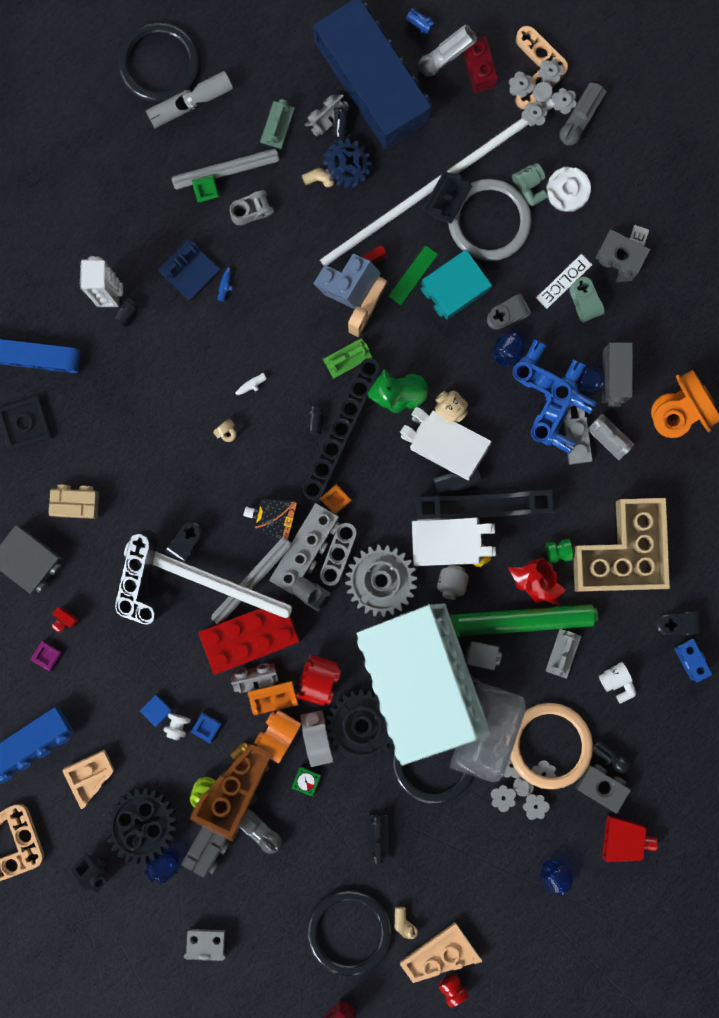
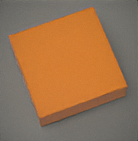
(335, 499)

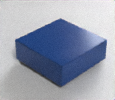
(155, 710)
(206, 727)

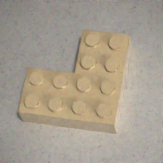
(639, 557)

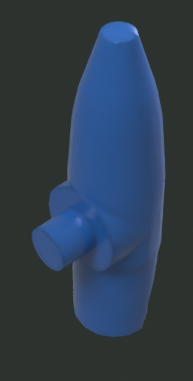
(224, 285)

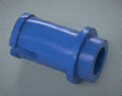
(420, 21)

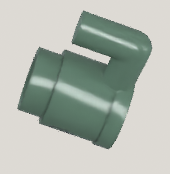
(527, 179)

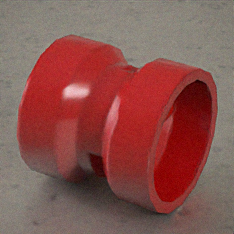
(453, 991)

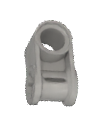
(252, 208)

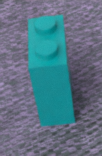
(455, 285)

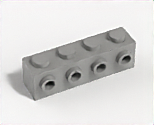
(305, 547)

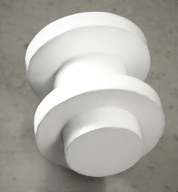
(176, 726)

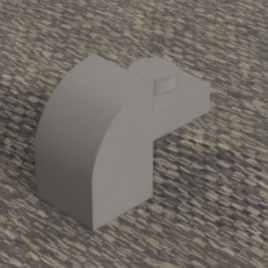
(316, 738)

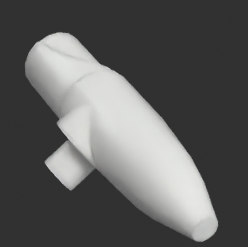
(251, 384)

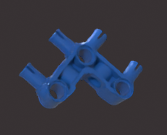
(555, 407)

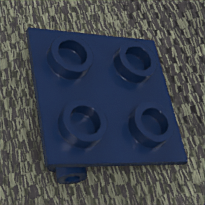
(188, 269)

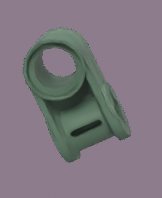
(587, 302)

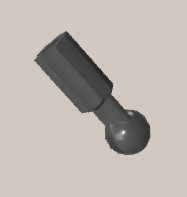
(581, 115)
(264, 836)

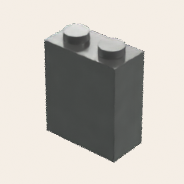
(617, 373)
(27, 560)

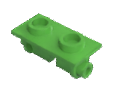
(347, 358)

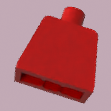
(626, 840)

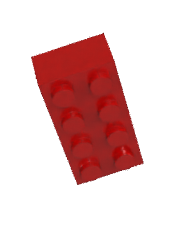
(247, 639)

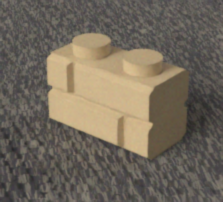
(74, 503)

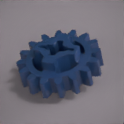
(354, 156)

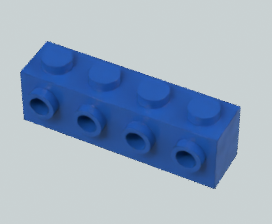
(33, 742)

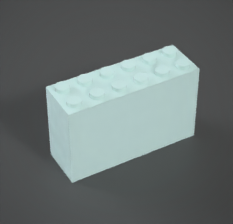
(422, 683)

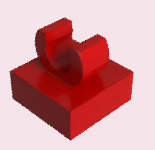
(64, 619)

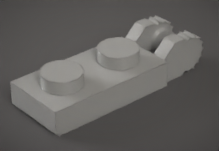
(577, 431)

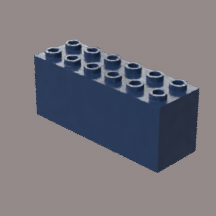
(372, 72)

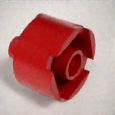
(318, 680)

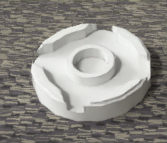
(568, 189)

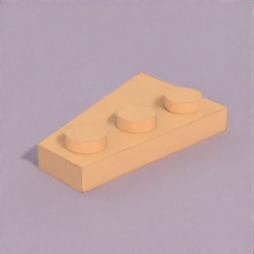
(440, 954)

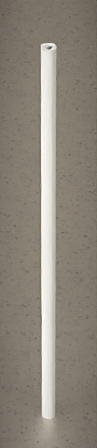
(396, 211)

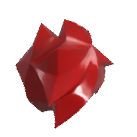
(538, 581)

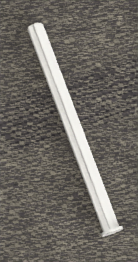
(220, 584)

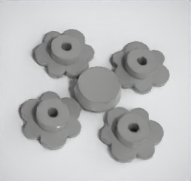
(542, 92)
(523, 788)

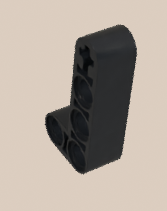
(141, 547)

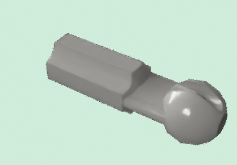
(447, 51)

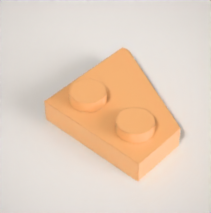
(88, 776)

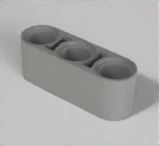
(346, 546)

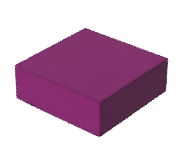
(46, 655)

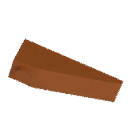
(229, 798)

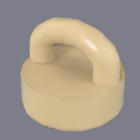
(223, 428)

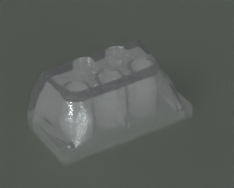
(490, 755)

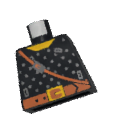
(273, 517)

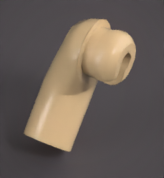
(318, 174)
(403, 926)

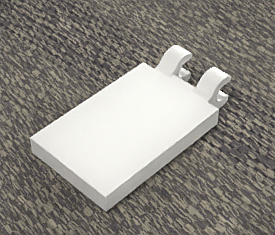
(446, 443)
(450, 542)

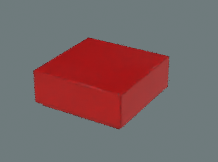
(375, 255)

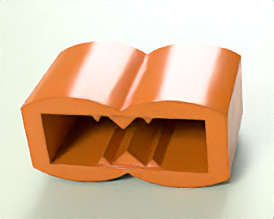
(278, 735)

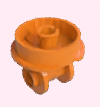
(688, 406)

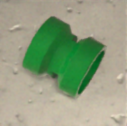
(560, 551)

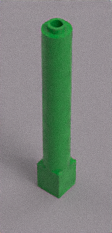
(524, 620)

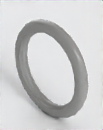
(516, 243)

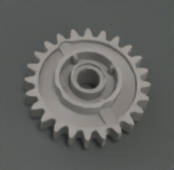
(376, 597)

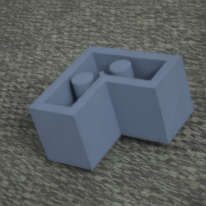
(351, 284)

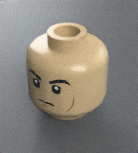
(451, 406)

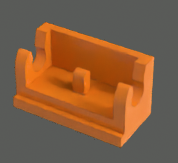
(273, 698)

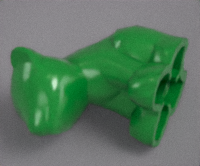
(399, 393)

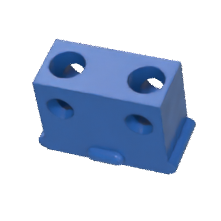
(693, 661)

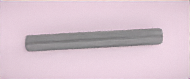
(227, 168)
(253, 578)

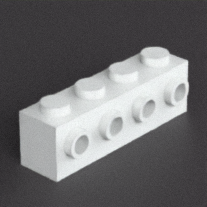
(100, 282)

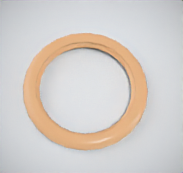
(586, 754)

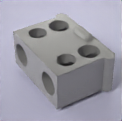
(205, 947)

